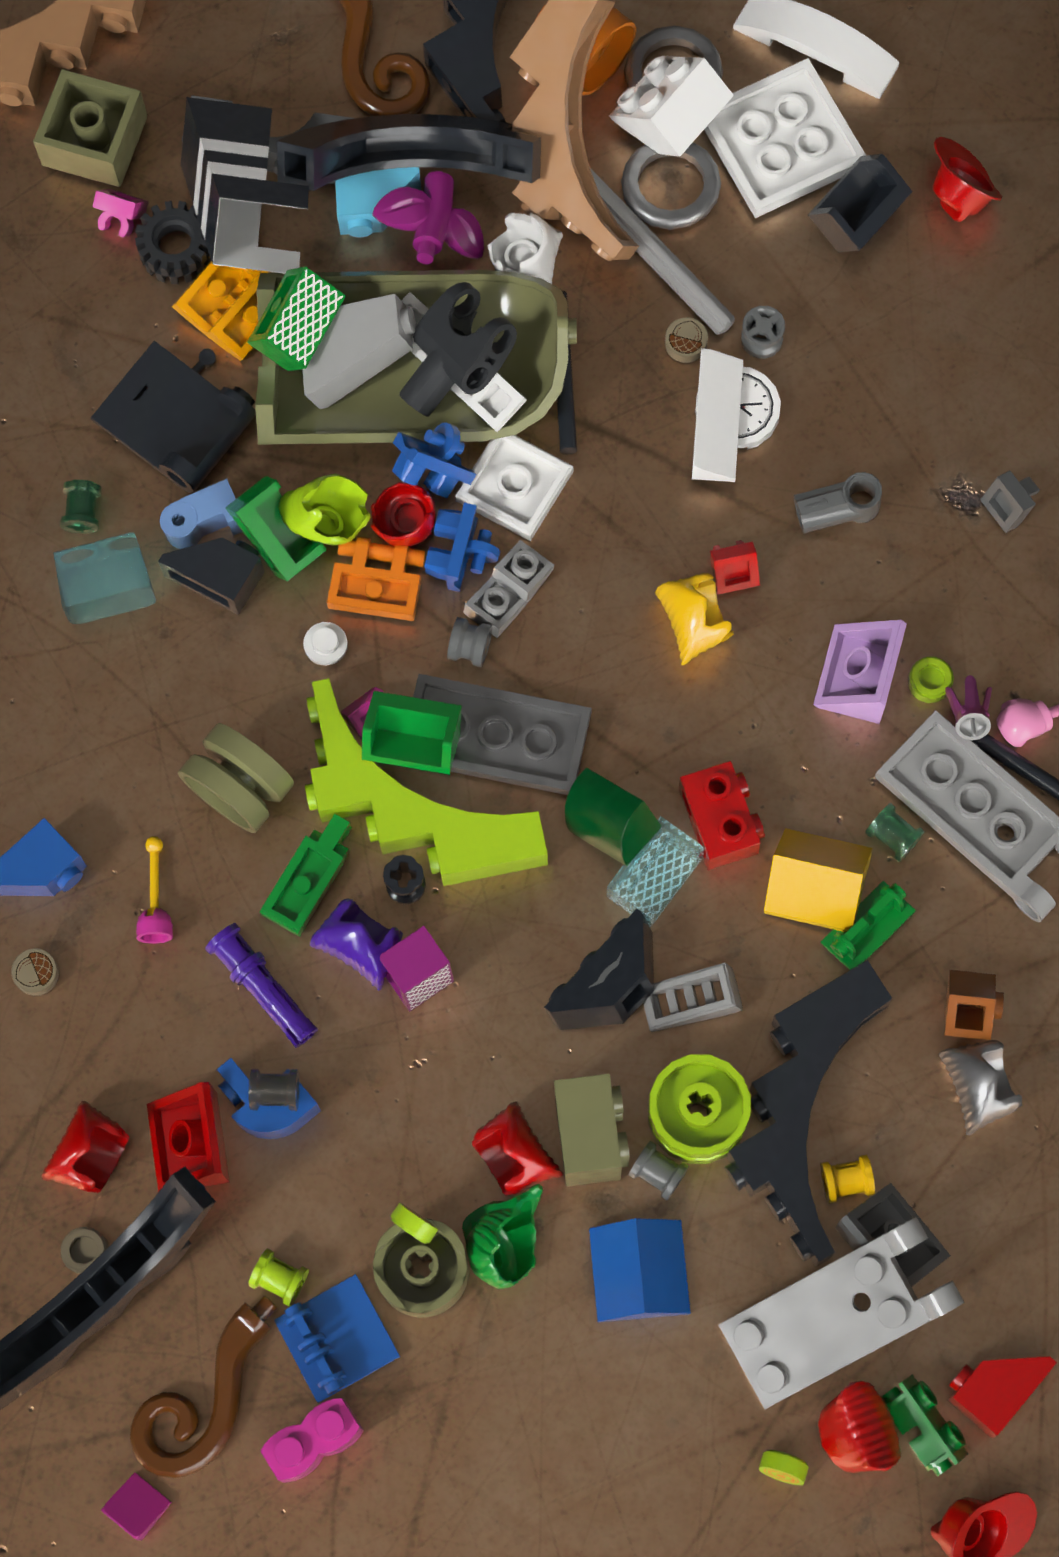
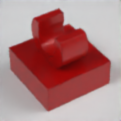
(735, 567)

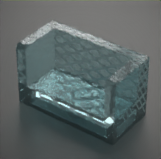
(656, 872)

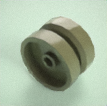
(236, 777)

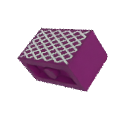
(417, 968)

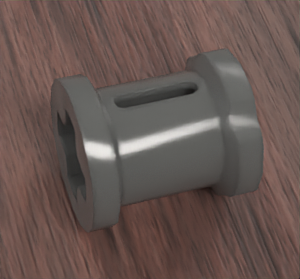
(658, 1170)

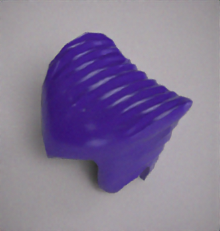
(356, 940)

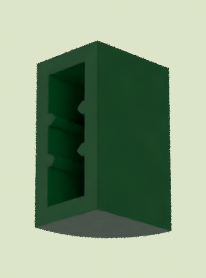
(609, 817)

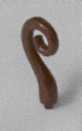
(358, 26)
(235, 1344)

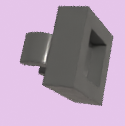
(1010, 500)

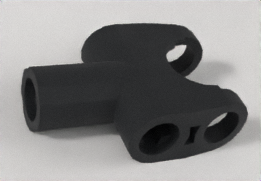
(455, 351)

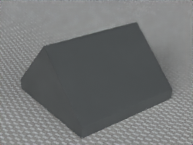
(882, 1214)

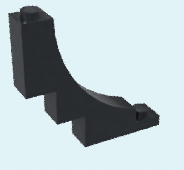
(464, 57)

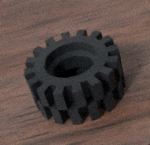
(159, 225)

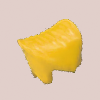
(694, 614)

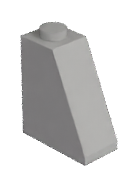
(358, 346)

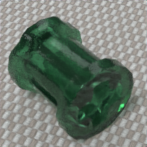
(80, 506)
(895, 832)

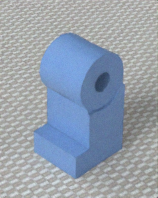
(198, 515)

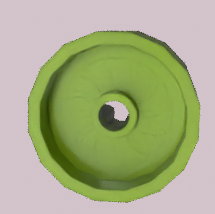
(703, 1082)

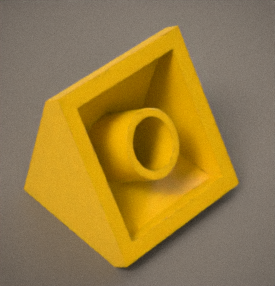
(817, 880)

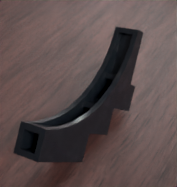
(777, 1156)
(105, 1287)

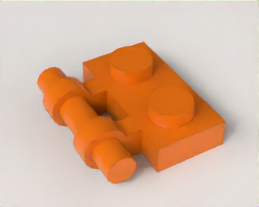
(372, 589)

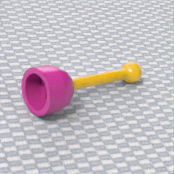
(154, 924)

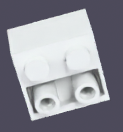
(671, 103)

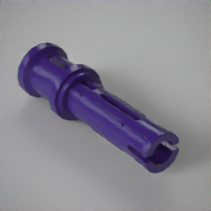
(250, 970)

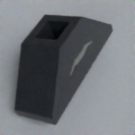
(609, 980)

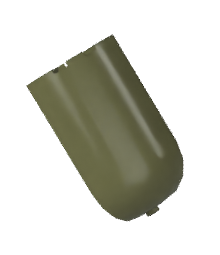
(375, 408)

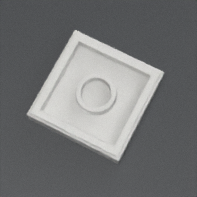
(515, 484)

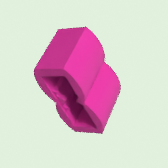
(300, 1448)

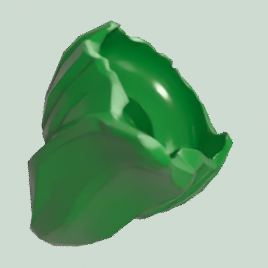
(503, 1239)

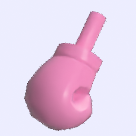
(1024, 720)

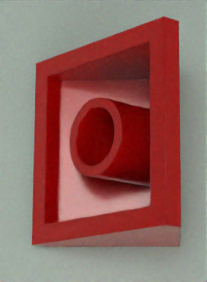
(188, 1135)

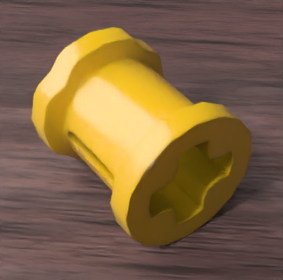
(847, 1178)

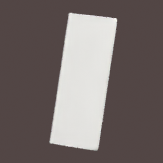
(717, 417)

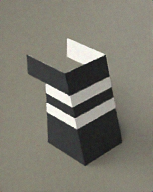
(226, 177)

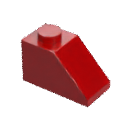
(997, 1389)

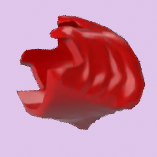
(87, 1151)
(514, 1152)
(859, 1430)

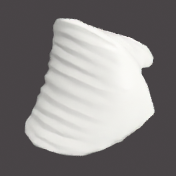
(526, 246)

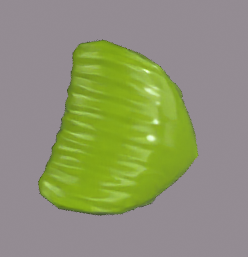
(326, 509)

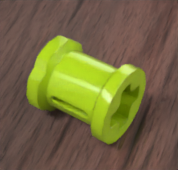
(278, 1277)

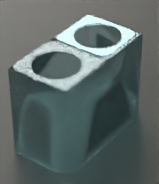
(103, 579)

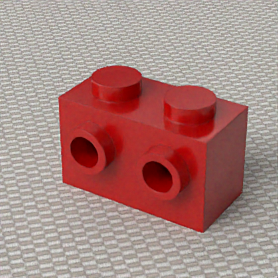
(720, 814)

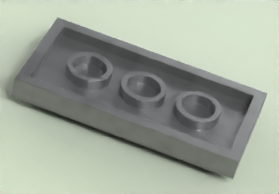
(513, 734)

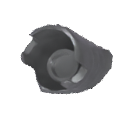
(981, 1083)

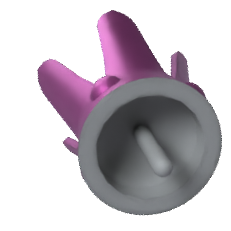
(971, 718)

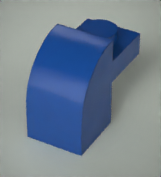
(268, 1121)

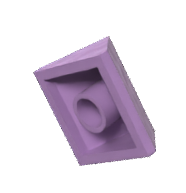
(860, 668)

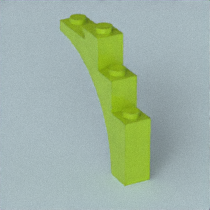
(465, 842)

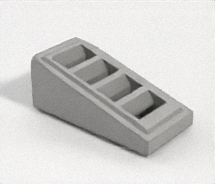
(695, 1013)

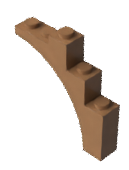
(58, 36)
(556, 60)

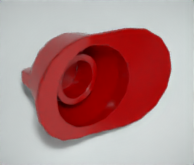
(961, 181)
(986, 1527)

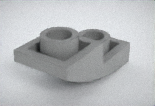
(509, 588)

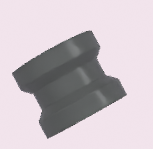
(762, 321)
(469, 642)

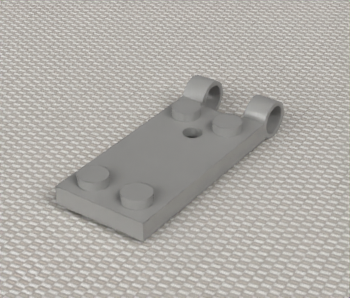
(967, 800)
(819, 1329)

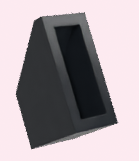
(216, 571)

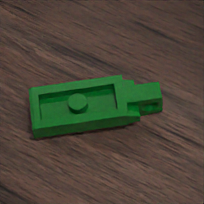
(308, 877)

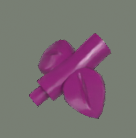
(432, 218)

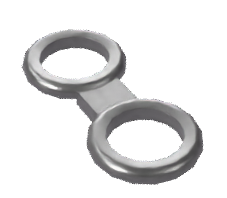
(694, 153)

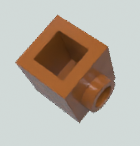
(972, 1004)

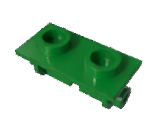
(875, 923)
(938, 1437)

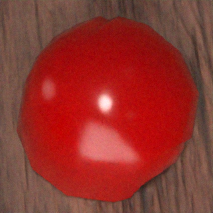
(403, 514)

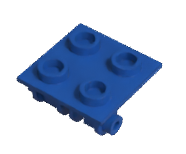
(336, 1338)

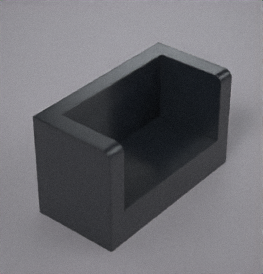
(860, 203)

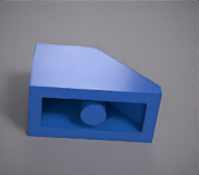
(40, 864)

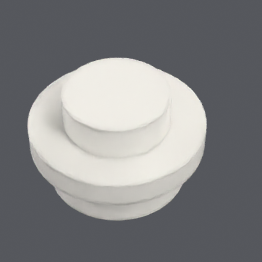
(325, 643)

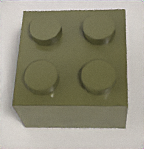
(90, 128)
(588, 1129)

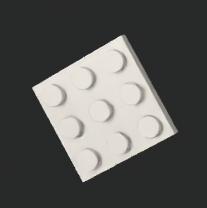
(783, 138)

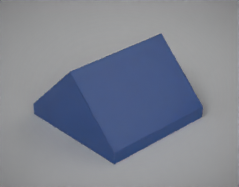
(639, 1269)

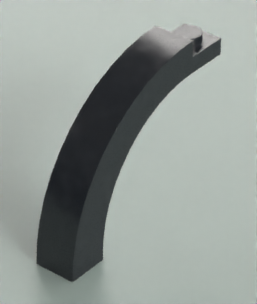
(405, 141)

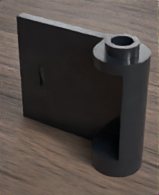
(177, 421)

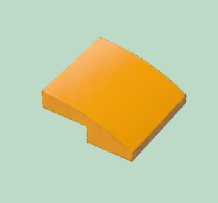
(223, 306)

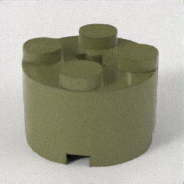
(420, 1295)

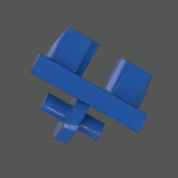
(437, 456)
(461, 528)

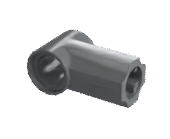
(834, 504)

